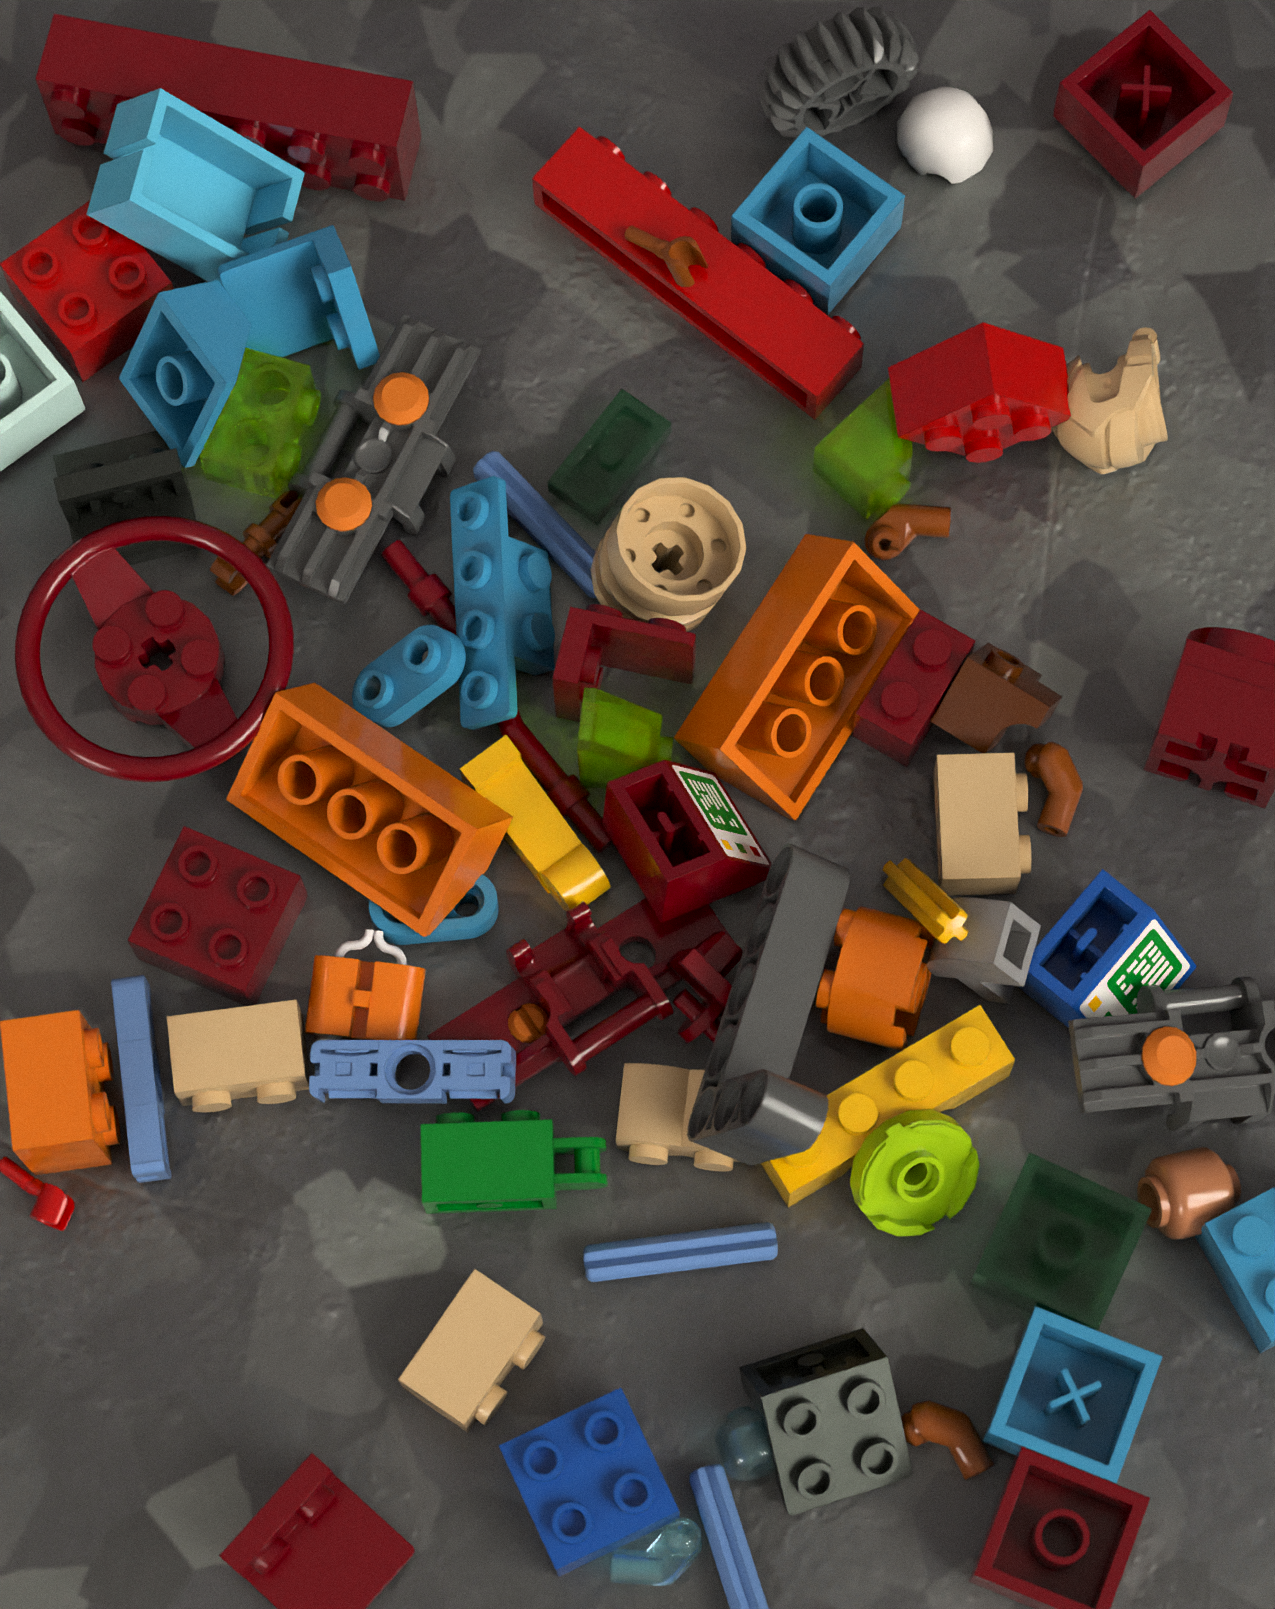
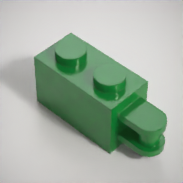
(502, 1163)

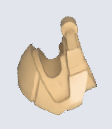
(1115, 412)

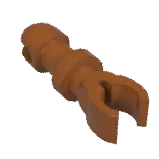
(260, 539)

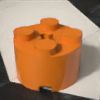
(877, 978)

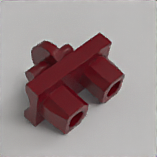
(704, 972)

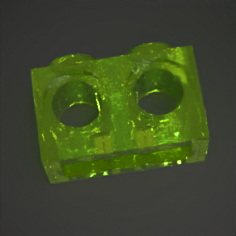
(251, 422)

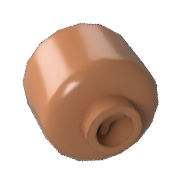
(1187, 1191)

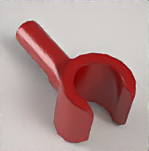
(52, 1204)

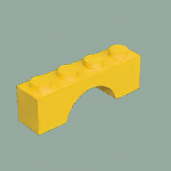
(929, 1074)

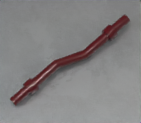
(567, 793)

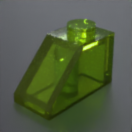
(866, 457)
(617, 738)

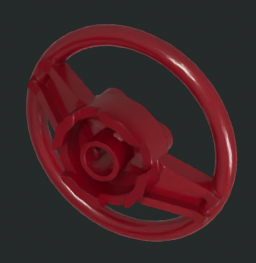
(139, 624)

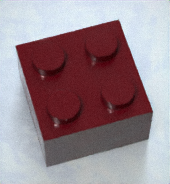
(1058, 1536)

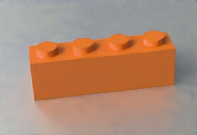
(798, 674)
(367, 806)

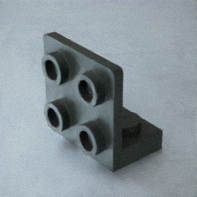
(830, 1420)

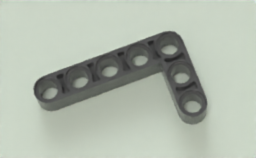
(746, 1096)

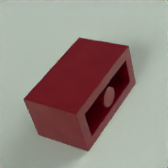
(911, 688)

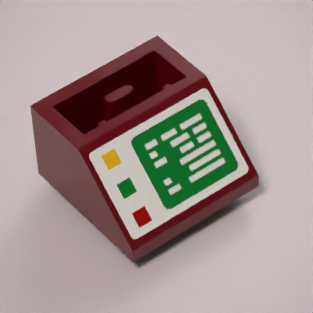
(681, 837)

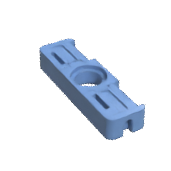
(456, 1068)
(140, 1079)

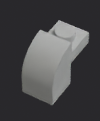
(994, 951)

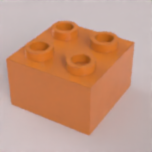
(58, 1093)

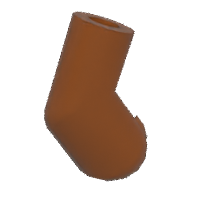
(1062, 781)
(949, 1428)

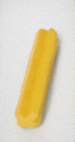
(925, 900)

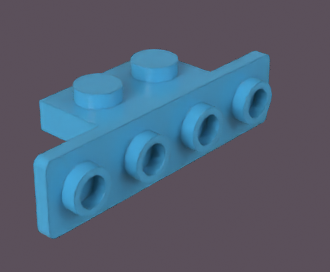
(498, 604)

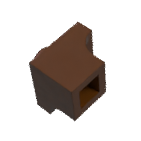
(992, 695)

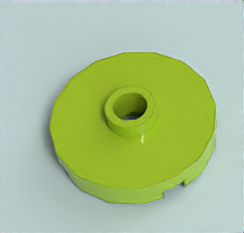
(935, 1187)

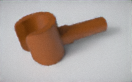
(677, 254)

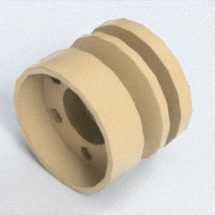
(684, 532)

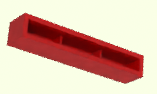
(733, 301)

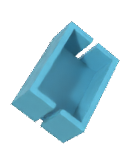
(191, 185)

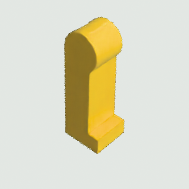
(537, 828)

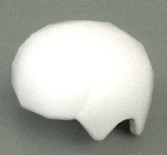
(945, 134)

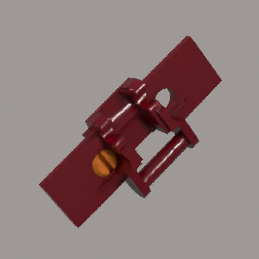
(573, 976)

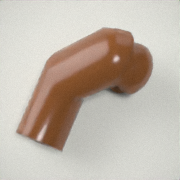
(902, 524)

